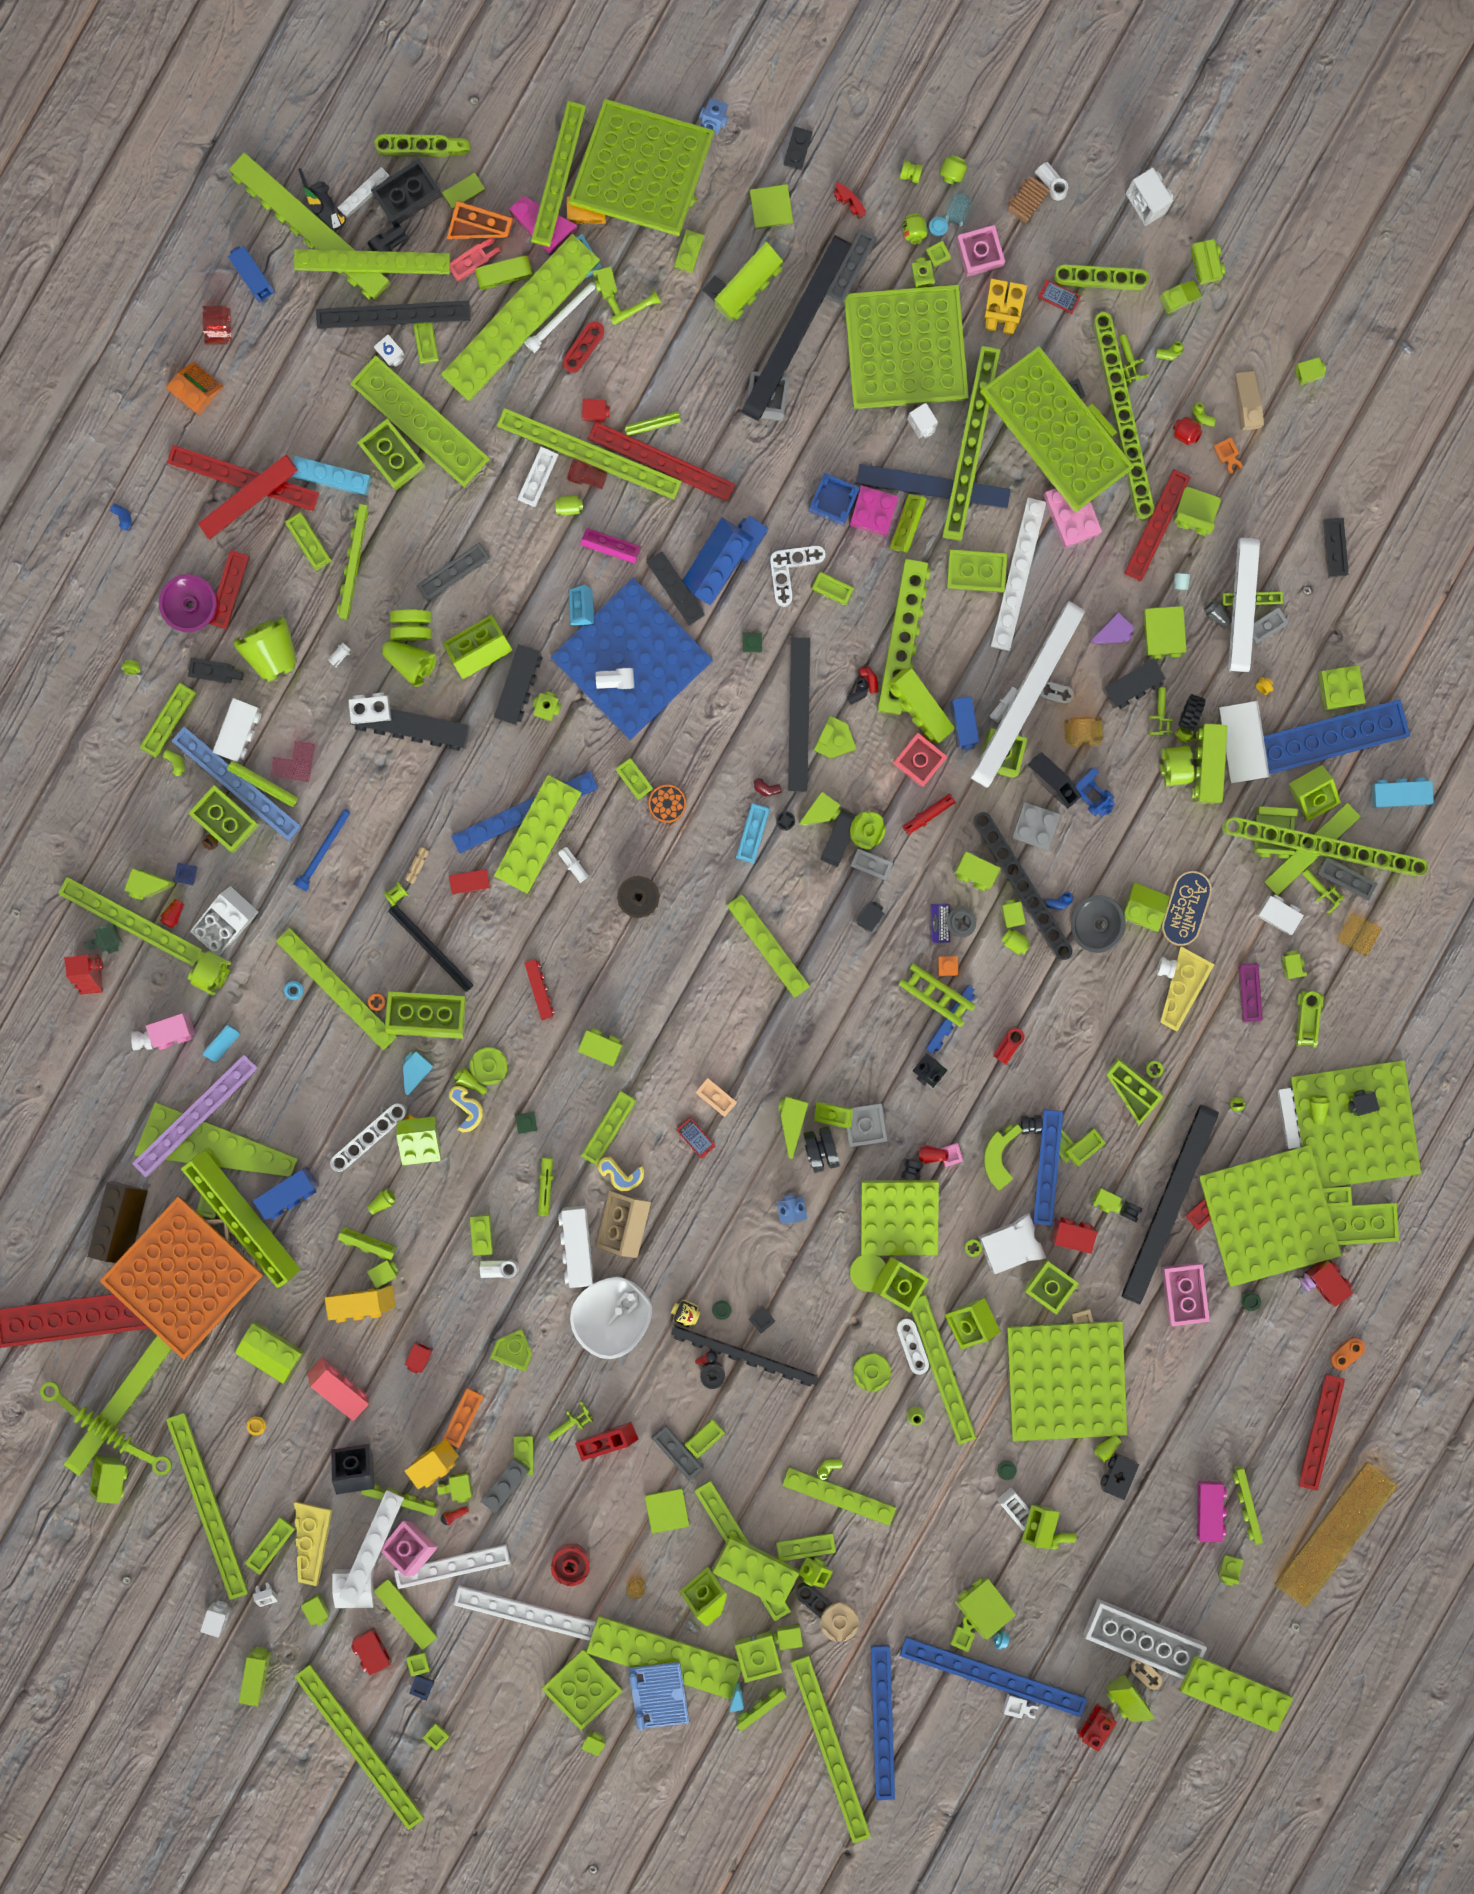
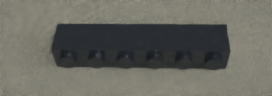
(418, 728)

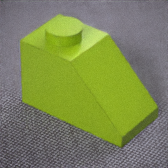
(1180, 296)
(821, 811)

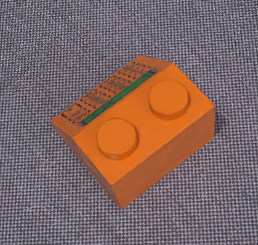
(194, 387)

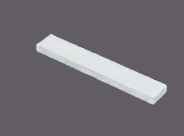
(456, 1566)

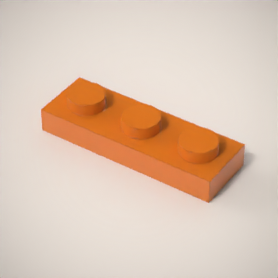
(463, 1417)

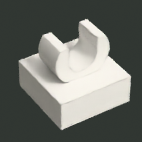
(265, 1597)

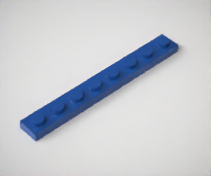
(511, 818)
(882, 1722)

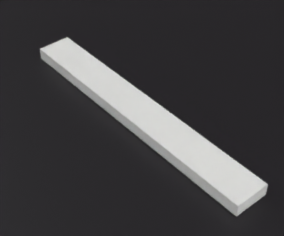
(524, 1612)

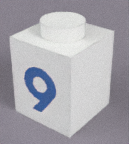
(389, 351)

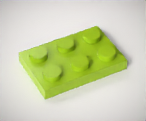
(977, 571)

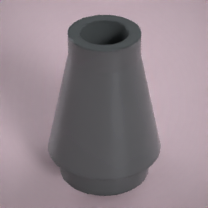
(1217, 613)

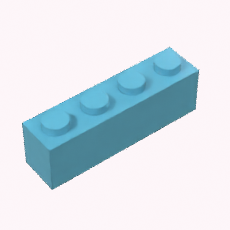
(332, 476)

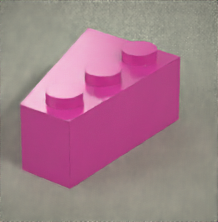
(526, 214)

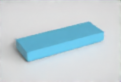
(753, 833)

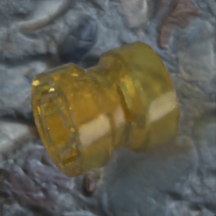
(633, 1590)

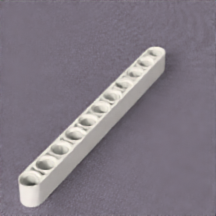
(1027, 694)

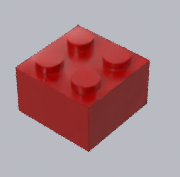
(1073, 1236)
(1329, 1282)

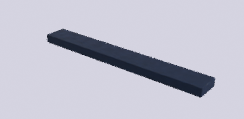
(929, 485)

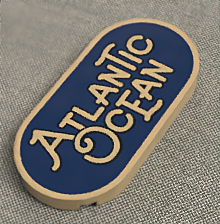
(1186, 908)

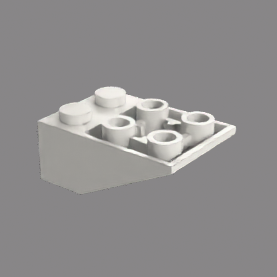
(224, 921)

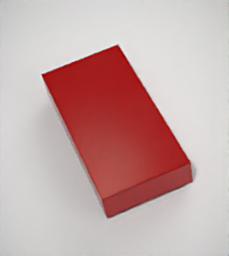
(469, 881)

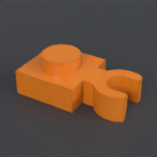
(1227, 452)

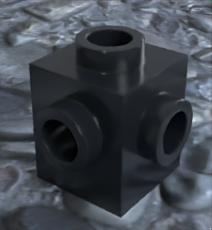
(929, 1071)

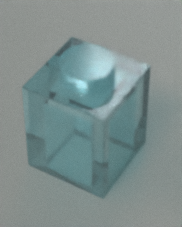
(958, 209)

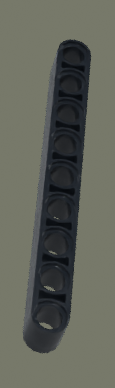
(1022, 876)

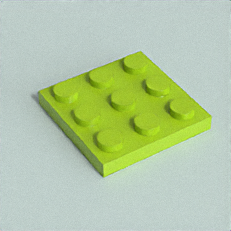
(582, 1689)

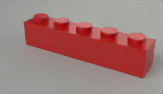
(539, 989)

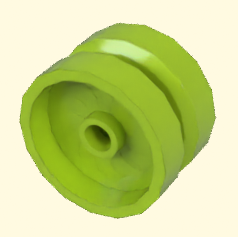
(410, 621)

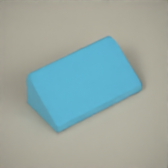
(581, 605)
(221, 1043)
(736, 1702)

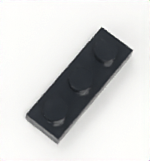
(1335, 547)

